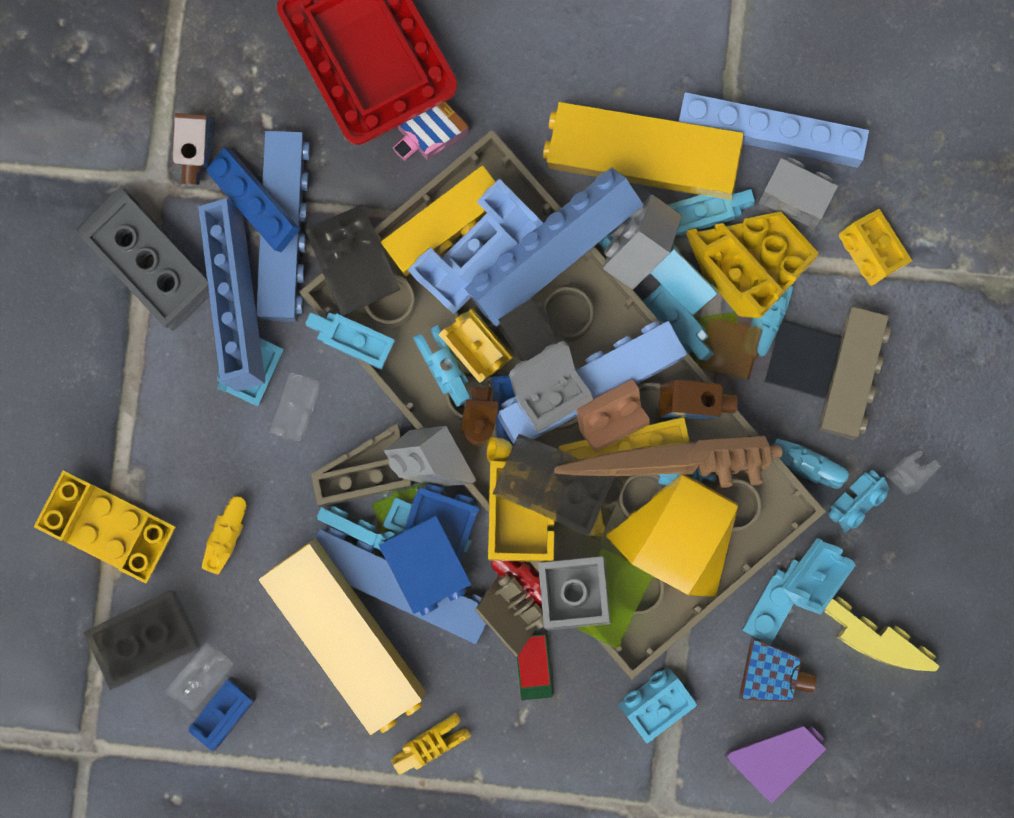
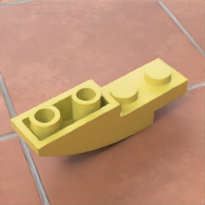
(888, 646)

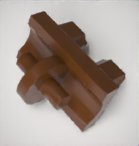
(479, 416)

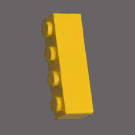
(440, 222)

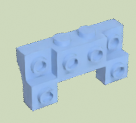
(478, 249)

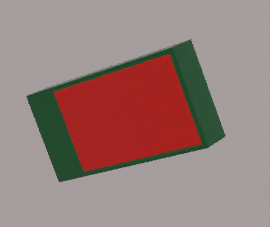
(534, 669)

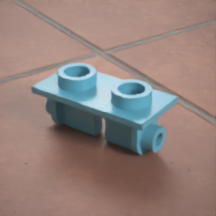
(870, 492)

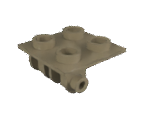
(508, 615)

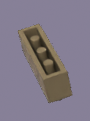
(853, 373)

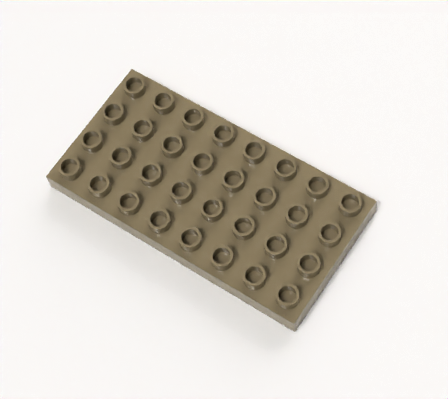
(591, 315)

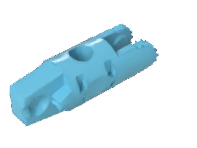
(771, 321)
(448, 381)
(812, 465)

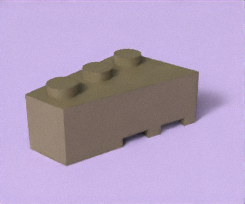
(359, 473)

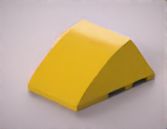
(752, 260)
(680, 536)

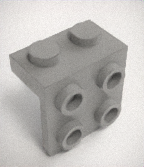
(549, 386)

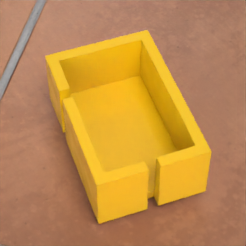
(516, 531)

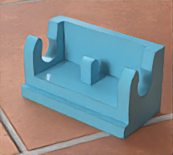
(684, 281)
(818, 576)

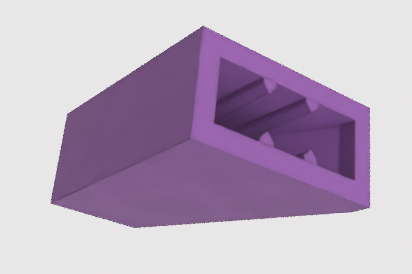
(777, 759)

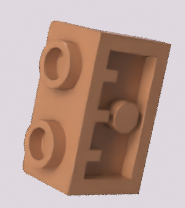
(612, 416)

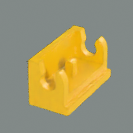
(476, 345)

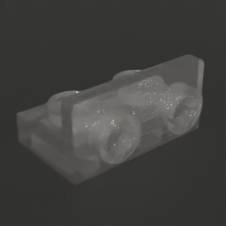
(200, 676)

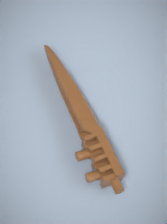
(713, 455)

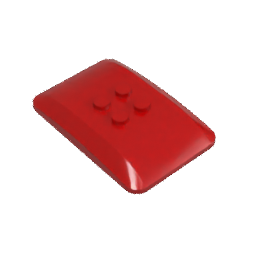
(369, 61)

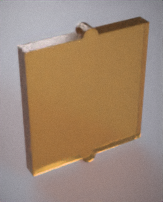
(733, 348)

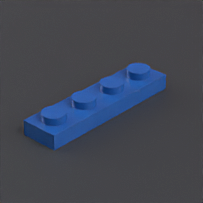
(252, 199)

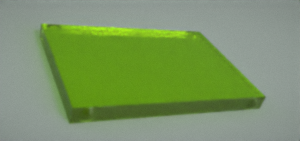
(626, 589)

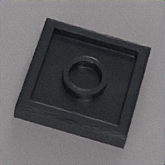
(803, 360)

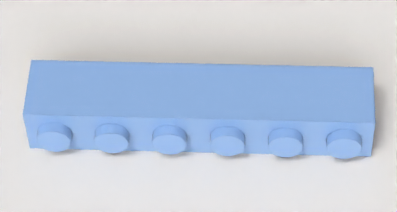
(778, 129)
(630, 360)

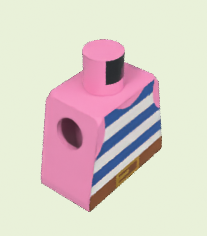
(431, 132)

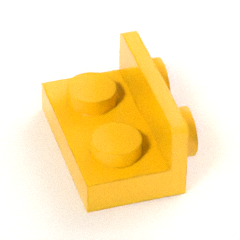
(874, 247)

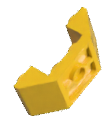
(105, 526)

